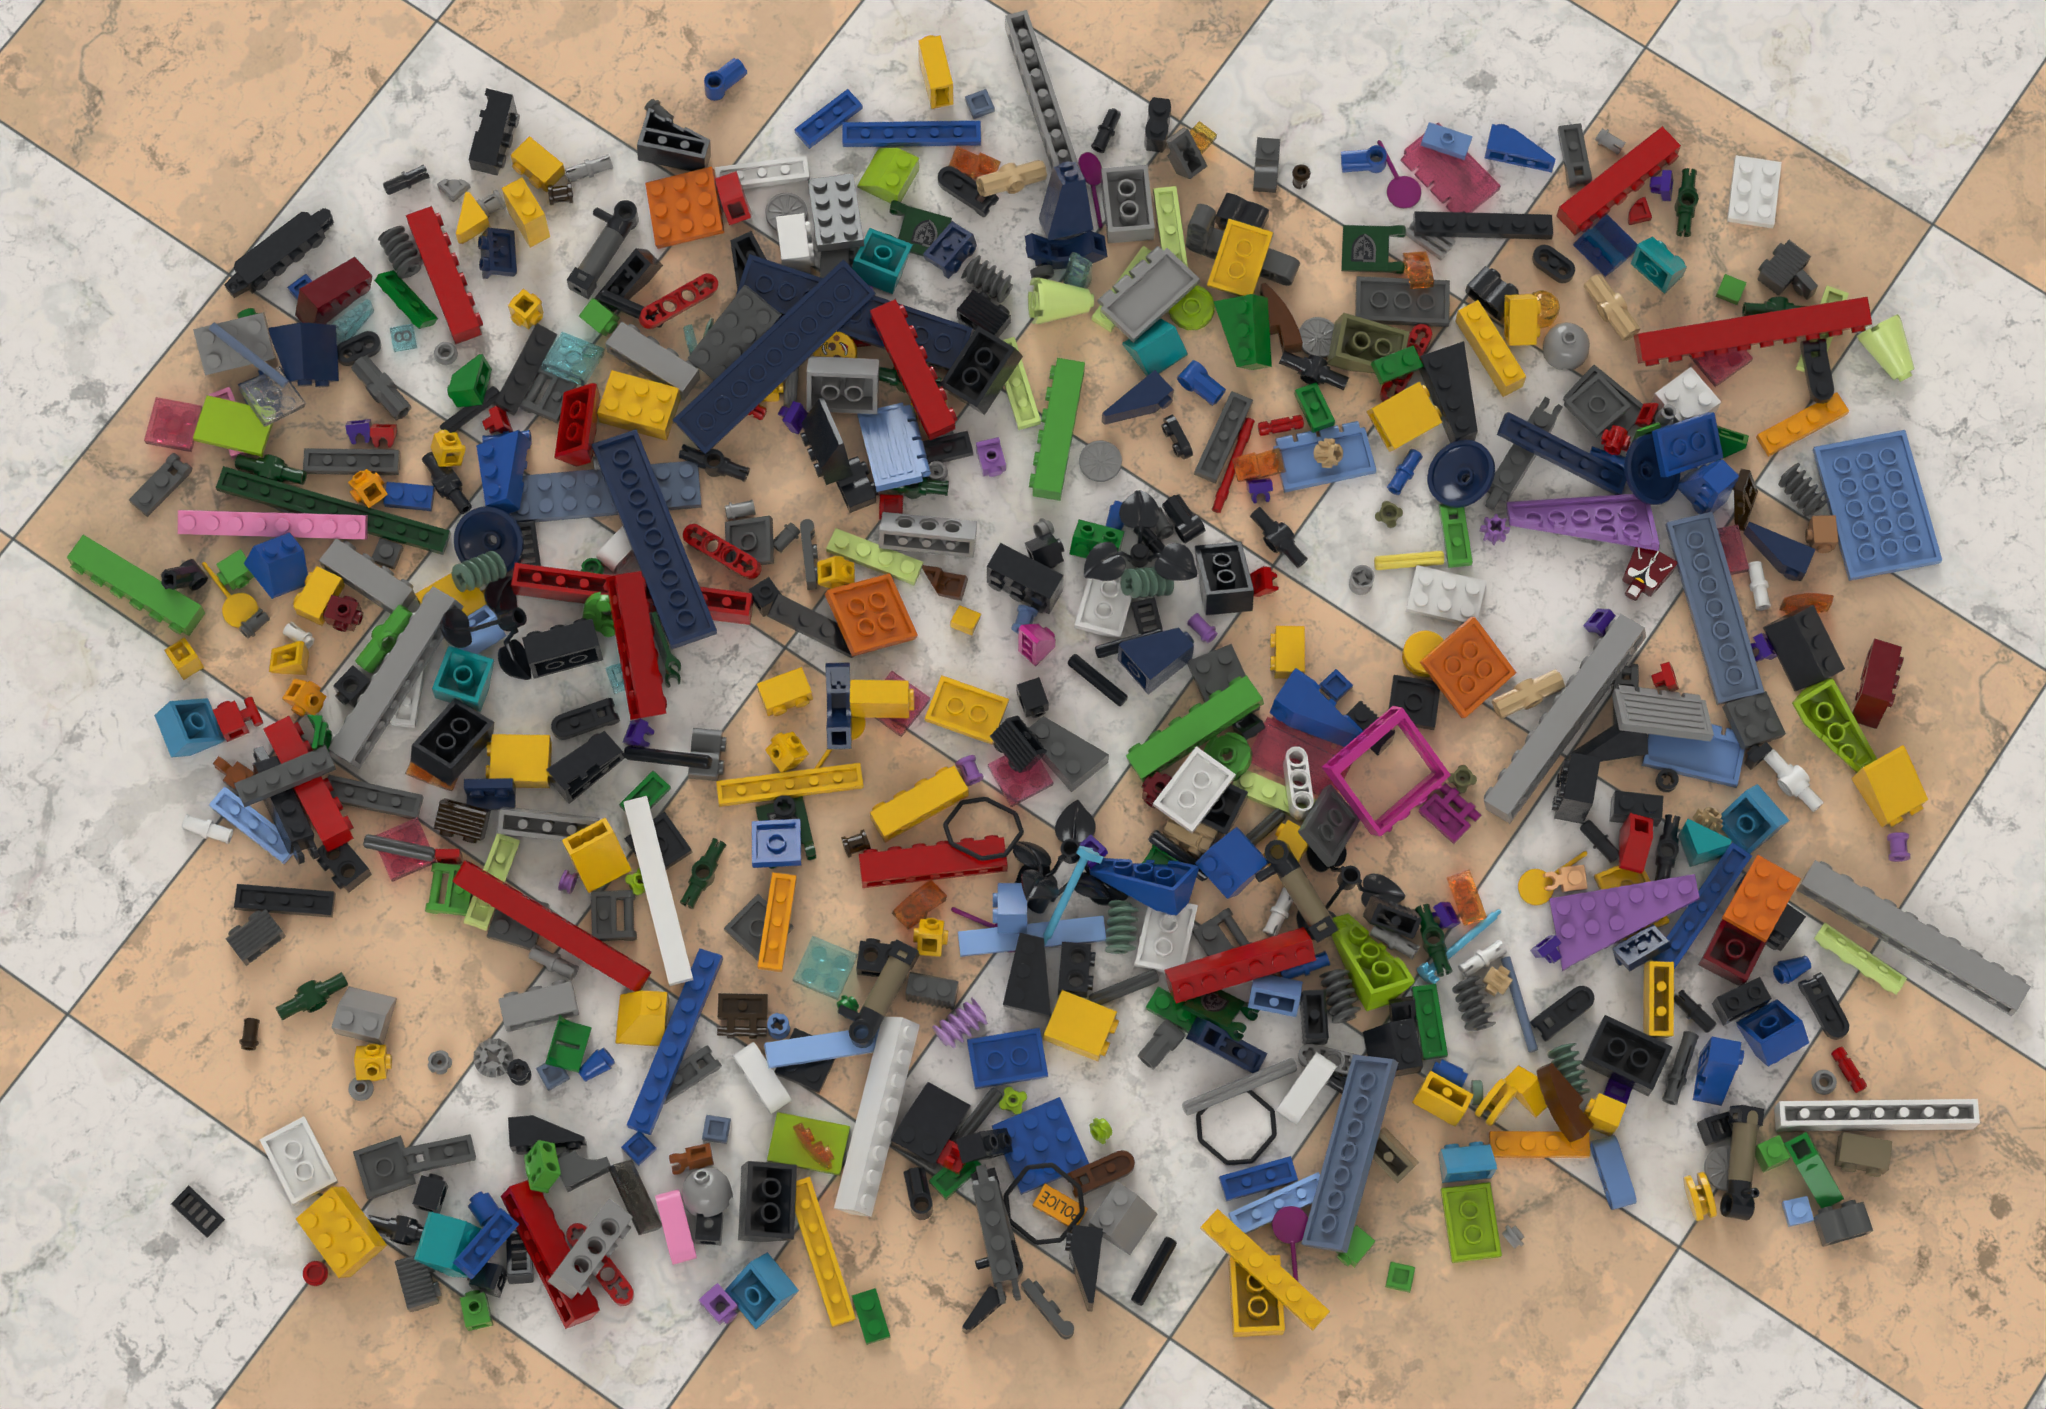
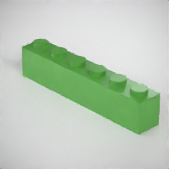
(1058, 429)
(135, 585)
(1195, 728)

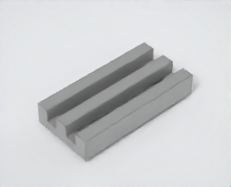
(1430, 248)

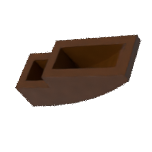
(1282, 321)
(1563, 1103)

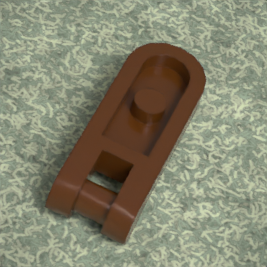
(1103, 1171)

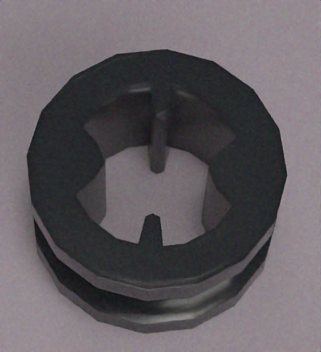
(1674, 780)
(791, 804)

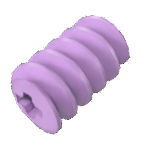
(960, 1024)

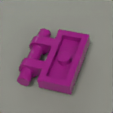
(1445, 818)

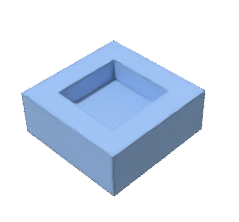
(1797, 1211)

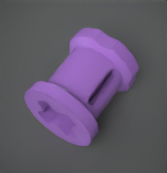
(969, 770)
(1898, 847)

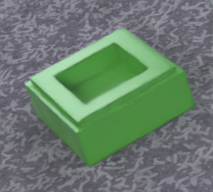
(1731, 289)
(1400, 1277)

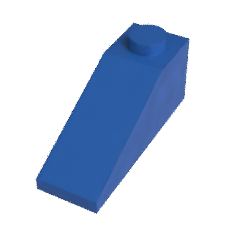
(1514, 148)

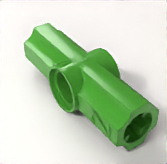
(377, 648)

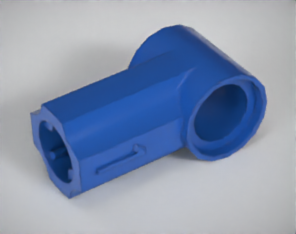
(724, 78)
(1361, 160)
(1196, 379)

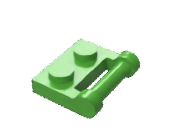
(456, 899)

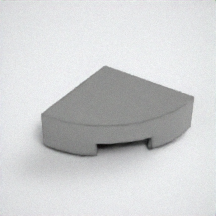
(453, 188)

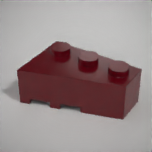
(333, 292)
(1877, 683)

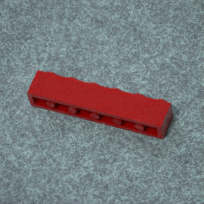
(1618, 181)
(444, 275)
(913, 370)
(636, 645)
(314, 794)
(930, 862)
(1240, 965)
(547, 1249)

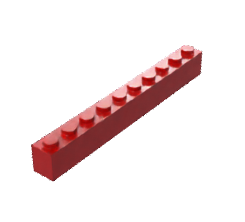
(1753, 330)
(579, 585)

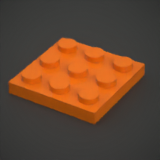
(684, 207)
(871, 614)
(1468, 667)

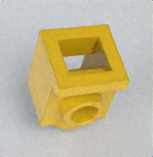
(444, 443)

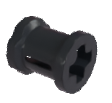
(526, 1072)

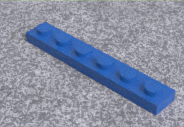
(911, 133)
(1700, 911)

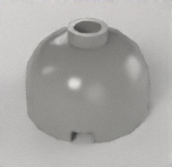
(1566, 346)
(706, 1192)

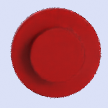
(315, 1273)

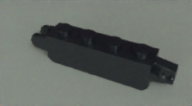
(279, 251)
(286, 813)

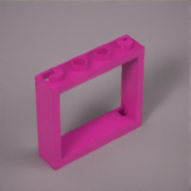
(1361, 744)

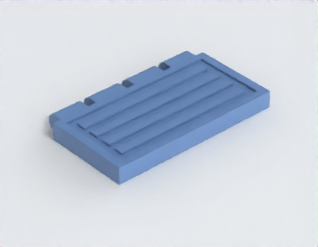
(894, 446)
(1305, 472)
(1704, 760)

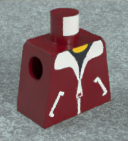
(1647, 572)

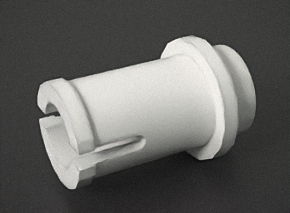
(297, 634)

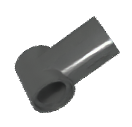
(1165, 1038)

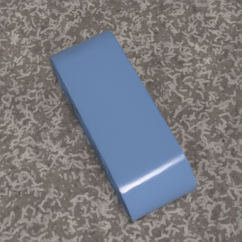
(1613, 1172)

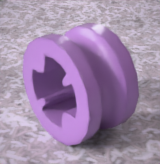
(568, 882)

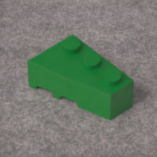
(1247, 330)

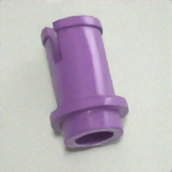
(1198, 624)

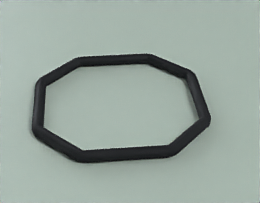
(971, 853)
(1258, 1153)
(1068, 1178)

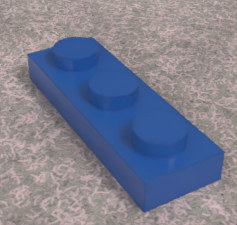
(828, 118)
(1258, 1178)
(485, 1243)

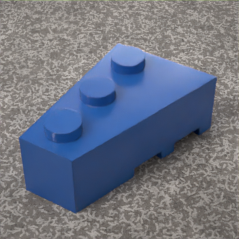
(502, 470)
(1708, 486)
(1716, 1069)

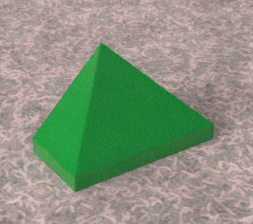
(1731, 441)

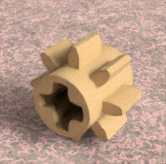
(1328, 453)
(1709, 818)
(1497, 980)

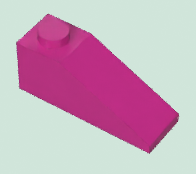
(1035, 642)

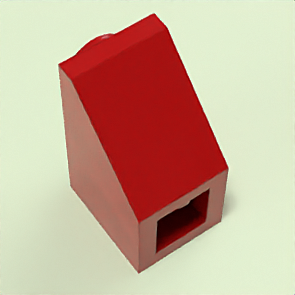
(733, 198)
(1635, 842)

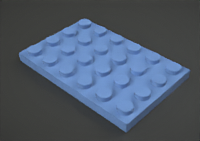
(1877, 505)

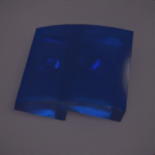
(1606, 245)

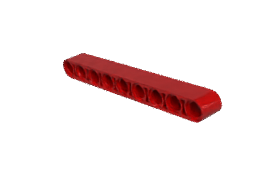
(551, 926)

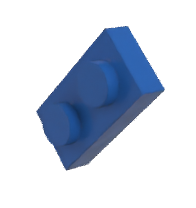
(409, 496)

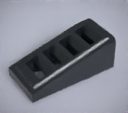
(530, 525)
(1137, 616)
(1711, 1131)
(191, 1218)
(518, 1272)
(987, 1305)

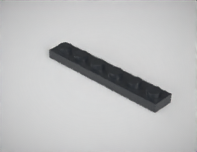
(1483, 225)

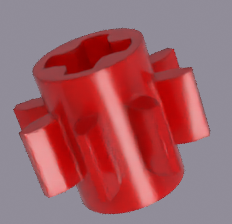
(1615, 440)

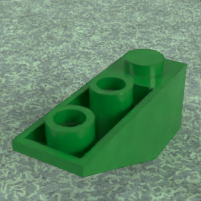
(1814, 1170)

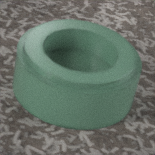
(1477, 1090)

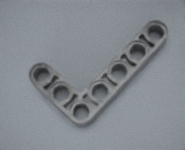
(1206, 240)

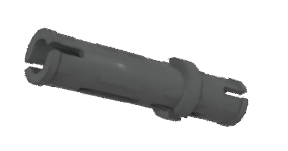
(1676, 1078)

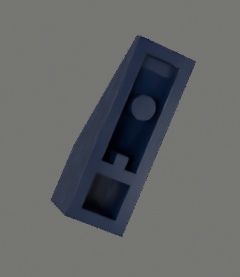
(1141, 400)
(1782, 552)
(1221, 1044)

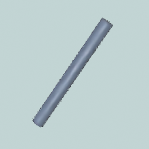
(249, 355)
(1520, 1006)

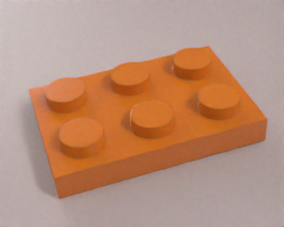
(1761, 898)

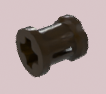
(560, 194)
(855, 843)

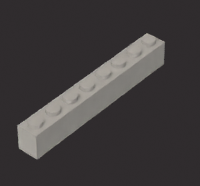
(393, 679)

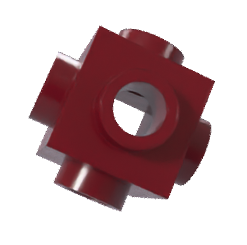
(343, 613)
(1149, 786)

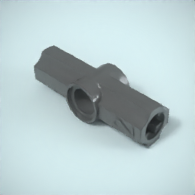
(381, 387)

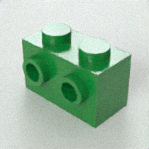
(1090, 534)

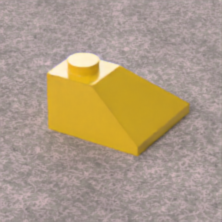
(642, 1018)

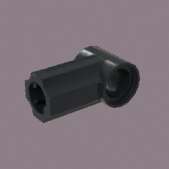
(1186, 523)
(186, 575)
(918, 1191)

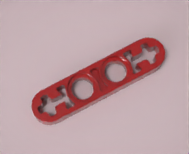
(677, 299)
(1421, 349)
(721, 552)
(608, 1263)

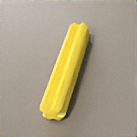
(1409, 560)

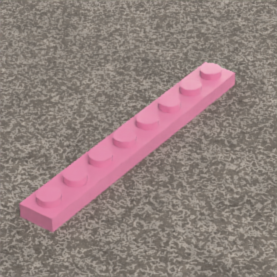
(272, 524)

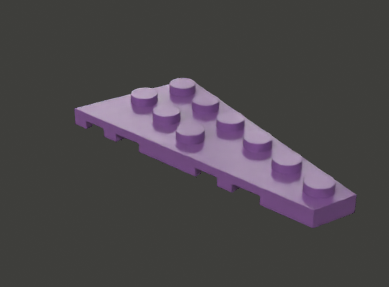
(1600, 518)
(1606, 916)

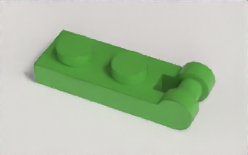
(1455, 536)

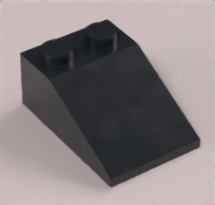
(1224, 578)
(1785, 926)
(929, 1125)
(1084, 1257)

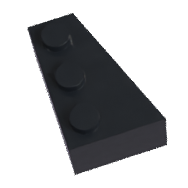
(494, 133)
(671, 145)
(741, 248)
(584, 766)
(1028, 977)

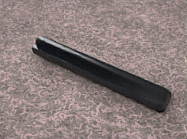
(667, 757)

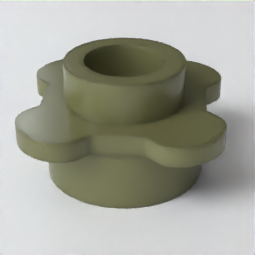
(1388, 507)
(1462, 771)

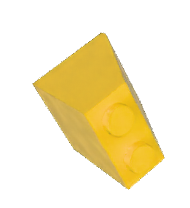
(1891, 787)

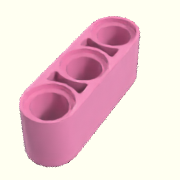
(675, 1226)

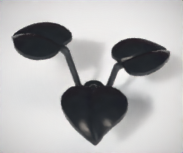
(1140, 511)
(501, 598)
(1071, 829)
(1347, 879)
(1041, 890)

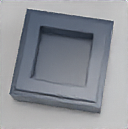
(979, 104)
(552, 1075)
(716, 1129)

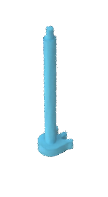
(1085, 854)
(1427, 971)

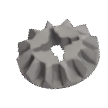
(491, 1068)

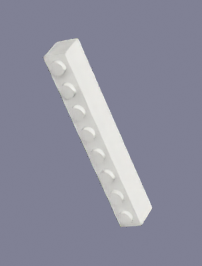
(1876, 1115)
(876, 1116)

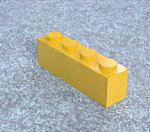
(1490, 348)
(919, 803)

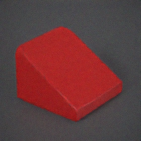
(1647, 414)

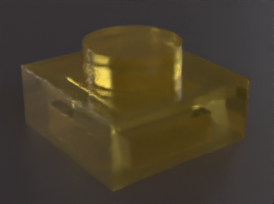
(1203, 136)

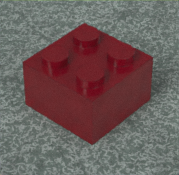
(1732, 953)

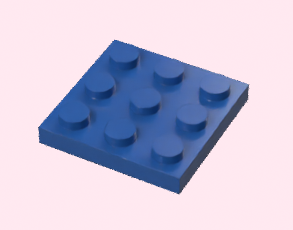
(1042, 1137)

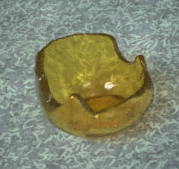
(1549, 308)

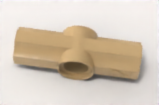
(1011, 178)
(1611, 307)
(1528, 694)

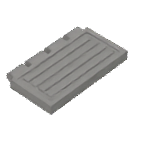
(1149, 294)
(1662, 713)

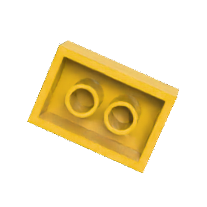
(639, 405)
(341, 1232)
(1252, 1305)

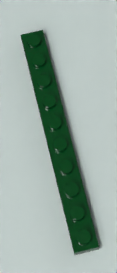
(305, 501)

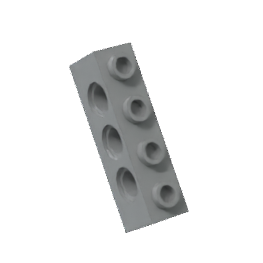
(927, 534)
(566, 1277)

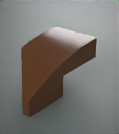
(946, 583)

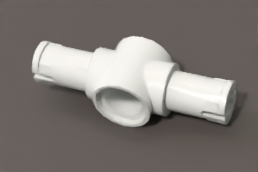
(1793, 780)

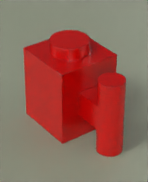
(232, 719)

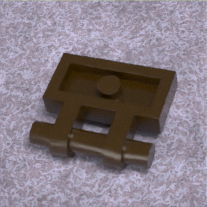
(742, 1007)

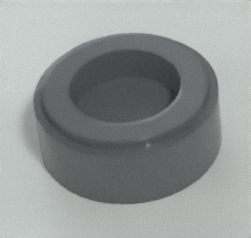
(1044, 271)

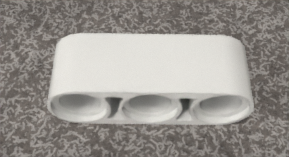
(616, 551)
(1301, 773)
(761, 1078)
(1306, 1088)

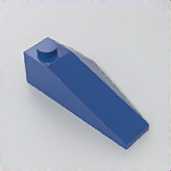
(1309, 711)
(1155, 885)

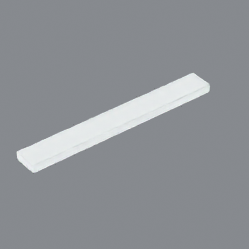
(658, 891)

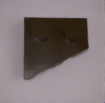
(1744, 498)

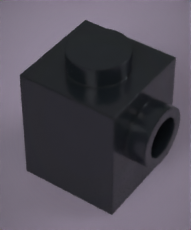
(1046, 550)

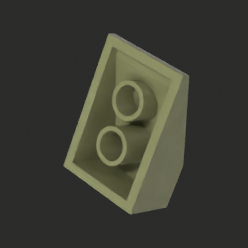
(1361, 341)

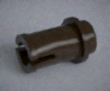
(1300, 174)
(250, 1033)

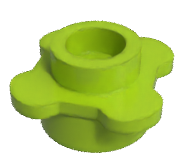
(632, 880)
(1006, 1103)
(1100, 1130)

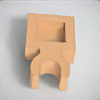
(1569, 878)

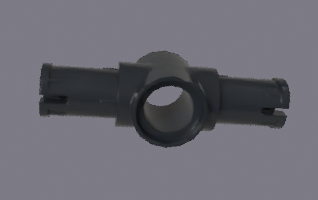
(1313, 370)
(724, 468)
(447, 483)
(1278, 537)
(1669, 839)
(399, 1229)

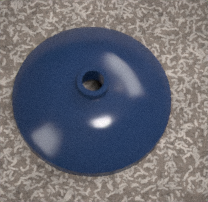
(1452, 467)
(1644, 474)
(475, 530)

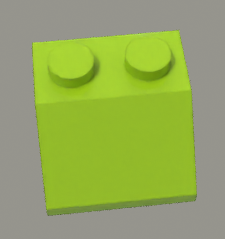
(889, 174)

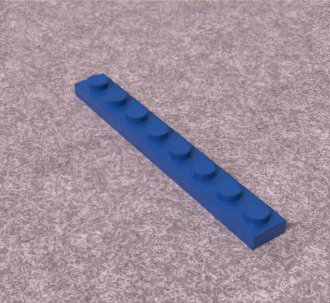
(674, 1042)

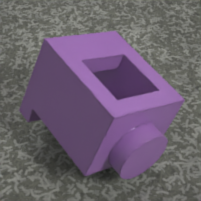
(989, 448)
(714, 1297)

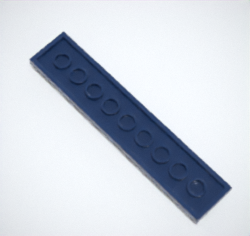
(786, 286)
(774, 357)
(654, 539)

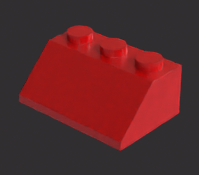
(578, 425)

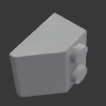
(364, 1015)
(1123, 1218)

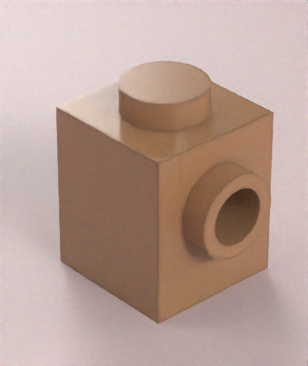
(1822, 533)

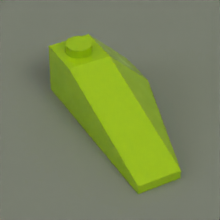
(1831, 720)
(1372, 969)

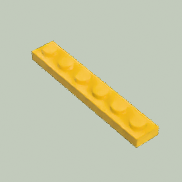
(789, 783)
(822, 1254)
(1265, 1269)

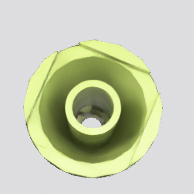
(1057, 300)
(1889, 347)

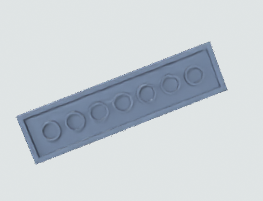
(587, 495)
(1714, 608)
(1349, 1153)

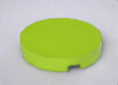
(1194, 309)

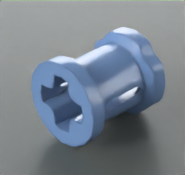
(1025, 616)
(774, 1032)

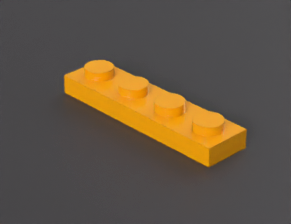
(1801, 424)
(777, 922)
(1537, 1145)

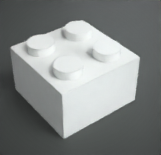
(795, 242)
(1688, 396)

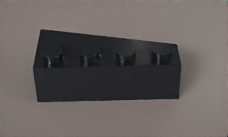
(1449, 387)

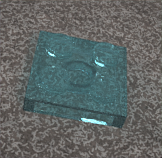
(573, 359)
(825, 968)

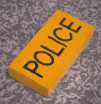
(1057, 1205)

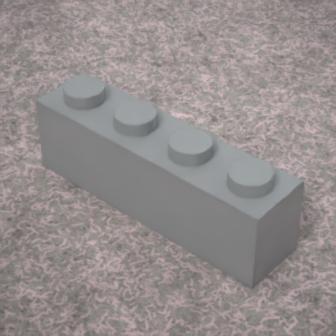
(652, 359)
(366, 577)
(541, 823)

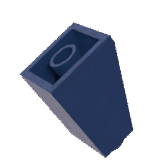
(1065, 203)
(307, 352)
(1156, 656)

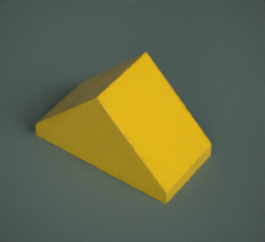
(471, 220)
(184, 658)
(290, 659)
(1528, 1089)

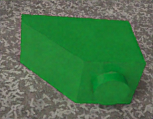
(470, 383)

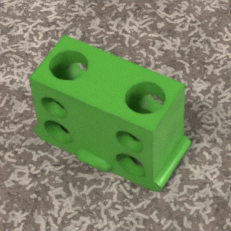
(542, 1166)

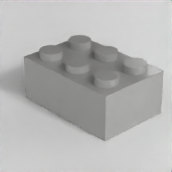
(1127, 204)
(249, 330)
(845, 384)

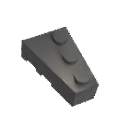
(1067, 754)

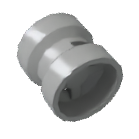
(1362, 574)

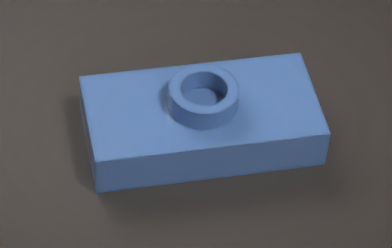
(1446, 141)

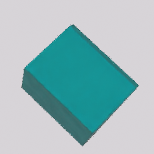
(1157, 348)
(1702, 843)

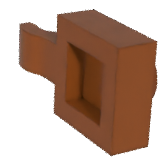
(233, 774)
(695, 1157)

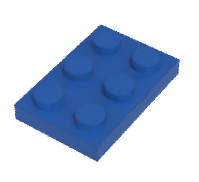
(1687, 444)
(1007, 1058)

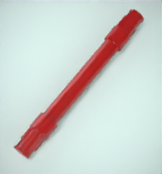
(1223, 490)

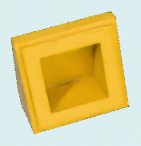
(965, 620)

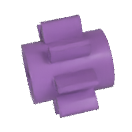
(1494, 523)

